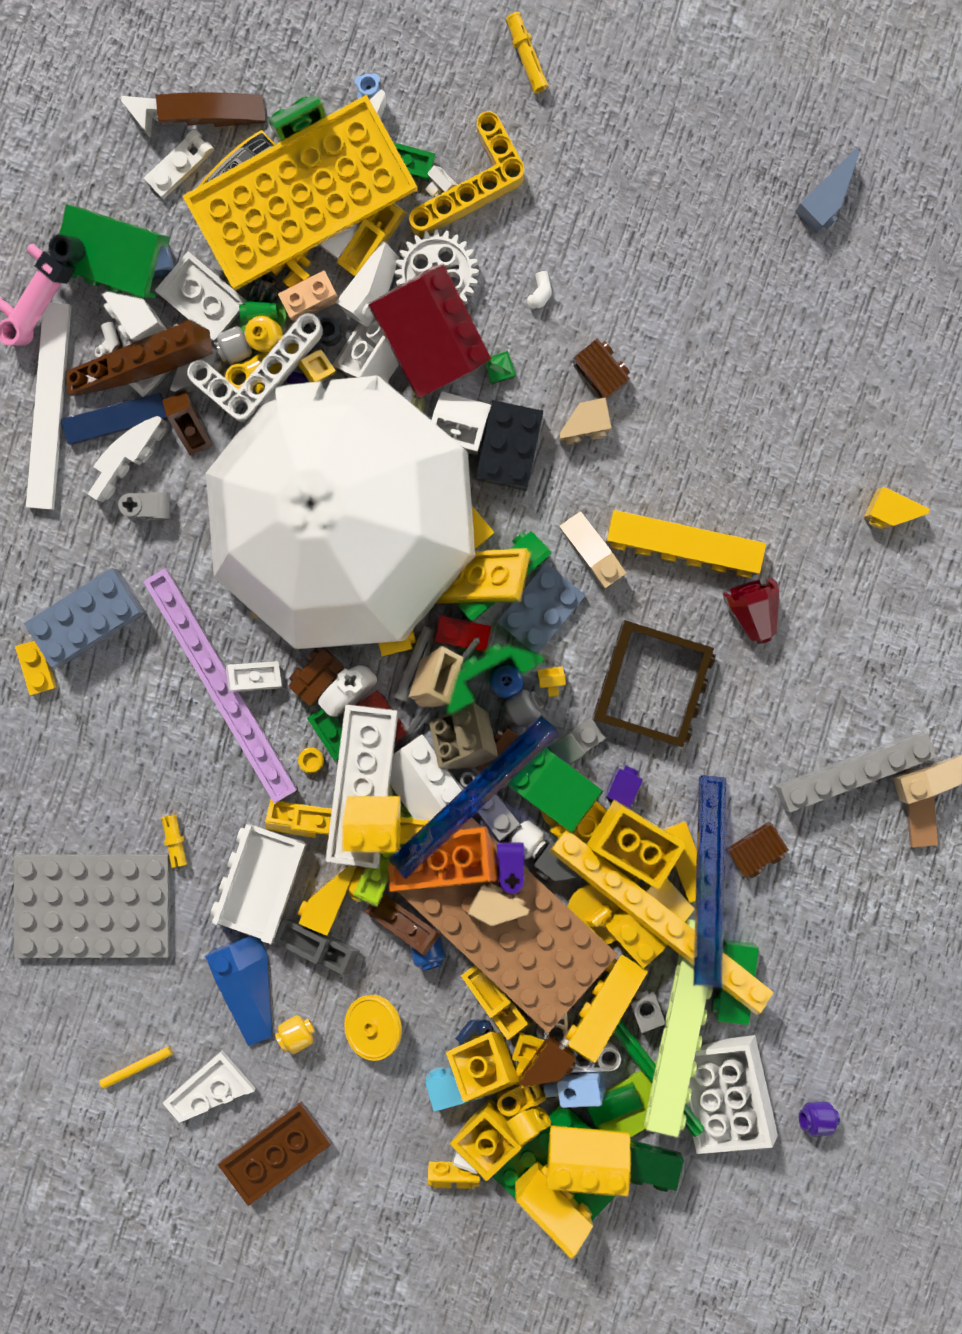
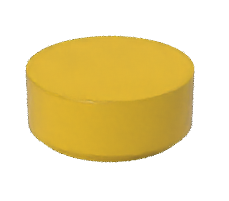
(311, 760)

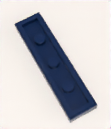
(112, 418)

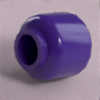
(819, 1119)

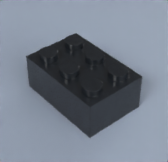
(509, 445)

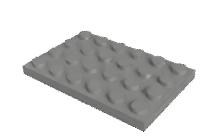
(91, 906)

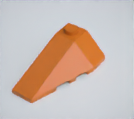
(462, 860)

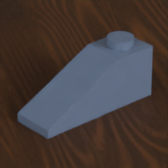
(827, 198)

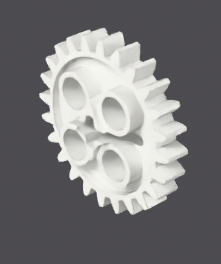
(430, 250)

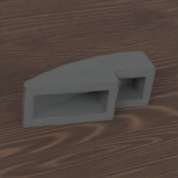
(317, 946)

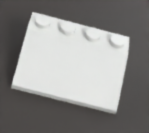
(731, 1097)

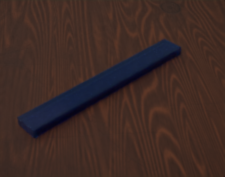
(474, 797)
(710, 882)

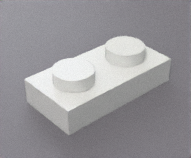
(253, 676)

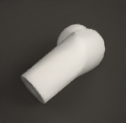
(542, 293)

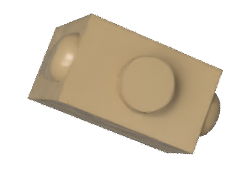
(435, 678)

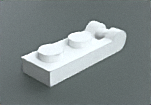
(179, 164)

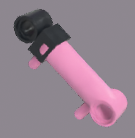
(52, 271)

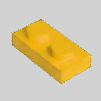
(35, 668)

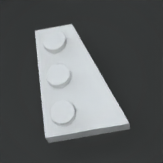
(210, 1086)

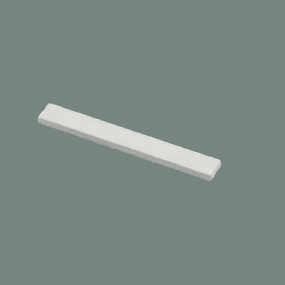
(48, 406)

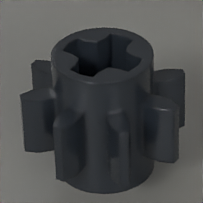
(263, 289)

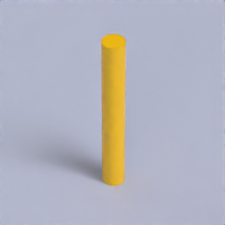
(136, 1067)

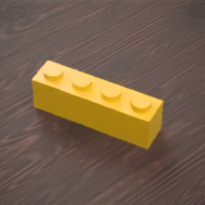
(606, 1008)

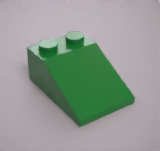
(298, 117)
(556, 789)

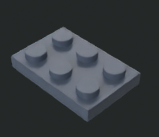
(541, 609)

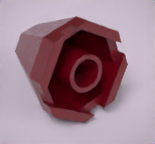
(755, 608)

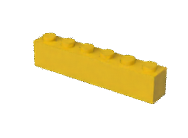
(685, 543)

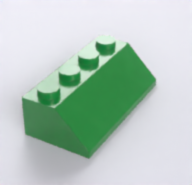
(538, 555)

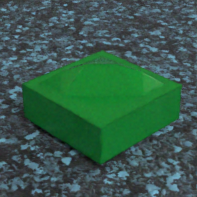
(500, 368)

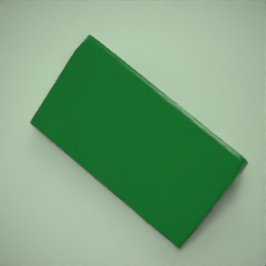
(615, 1104)

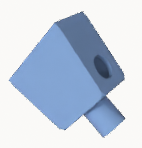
(578, 1089)

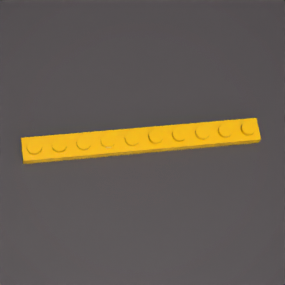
(654, 916)

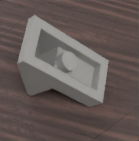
(577, 741)

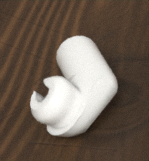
(111, 340)

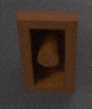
(187, 422)
(548, 1063)

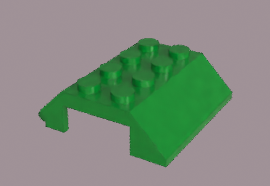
(462, 693)

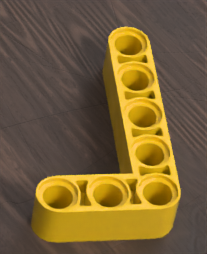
(474, 185)

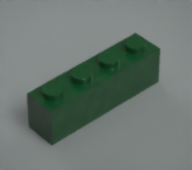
(654, 1166)

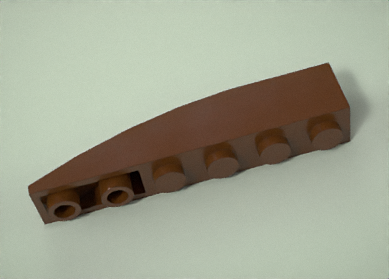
(142, 359)

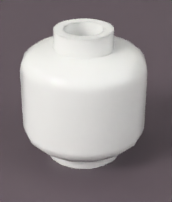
(531, 837)

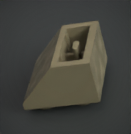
(463, 738)

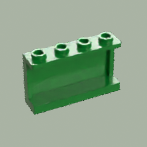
(114, 251)

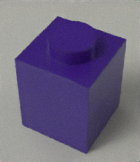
(624, 785)

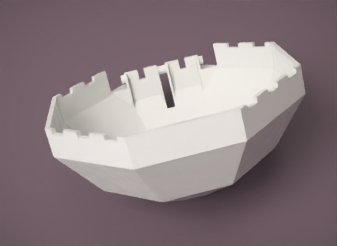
(386, 521)

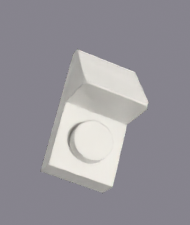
(142, 111)

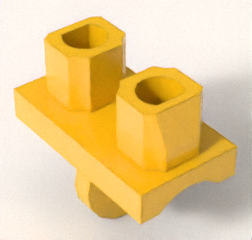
(296, 273)

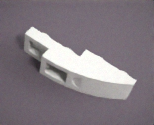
(131, 446)

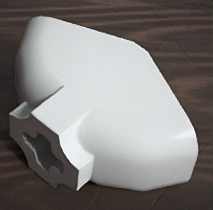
(347, 689)

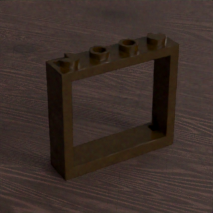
(692, 707)

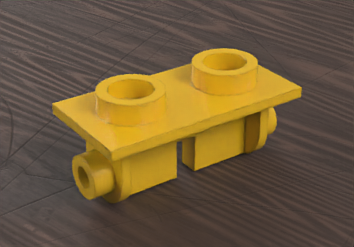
(443, 1173)

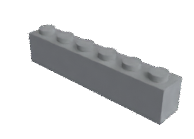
(855, 771)

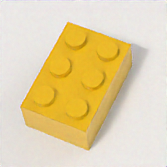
(636, 844)

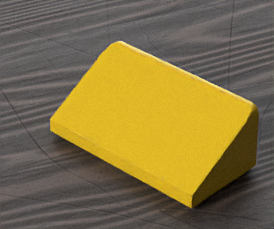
(280, 819)

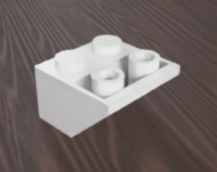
(135, 315)
(462, 420)

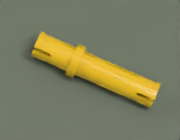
(524, 46)

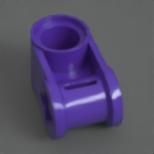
(511, 860)

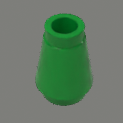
(254, 309)

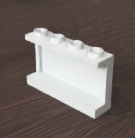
(258, 882)

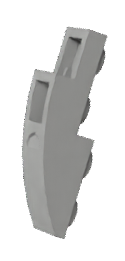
(495, 811)

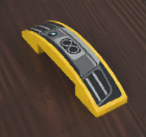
(249, 148)

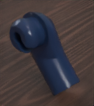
(474, 1027)

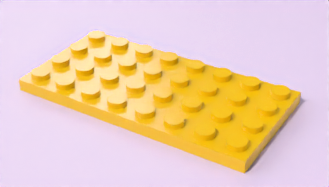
(300, 192)

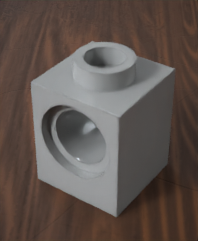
(654, 1017)

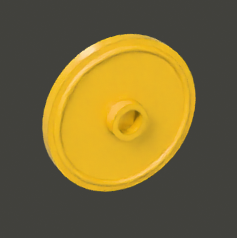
(593, 910)
(373, 1027)

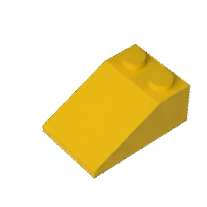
(636, 938)

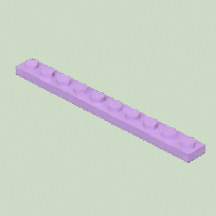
(214, 677)

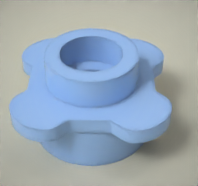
(367, 80)

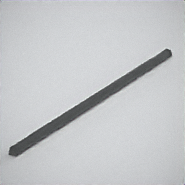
(424, 712)

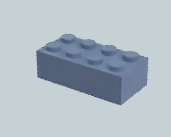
(85, 618)

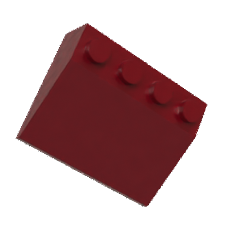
(430, 330)

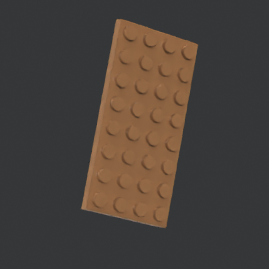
(535, 959)

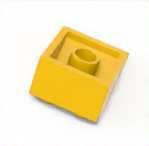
(371, 824)
(482, 1066)
(486, 1140)

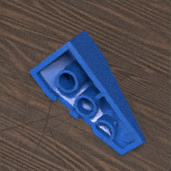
(243, 981)

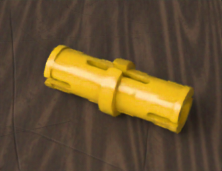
(173, 840)

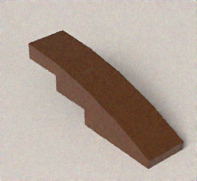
(210, 108)

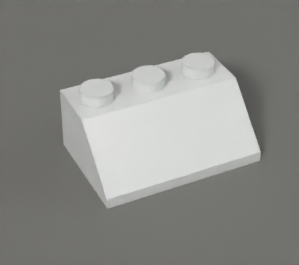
(367, 354)
(419, 781)

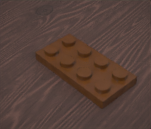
(274, 1153)

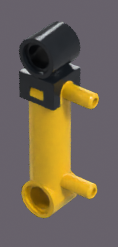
(250, 365)

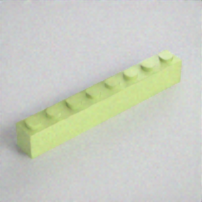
(677, 1051)

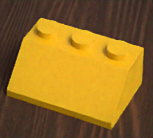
(588, 1160)
(554, 1210)

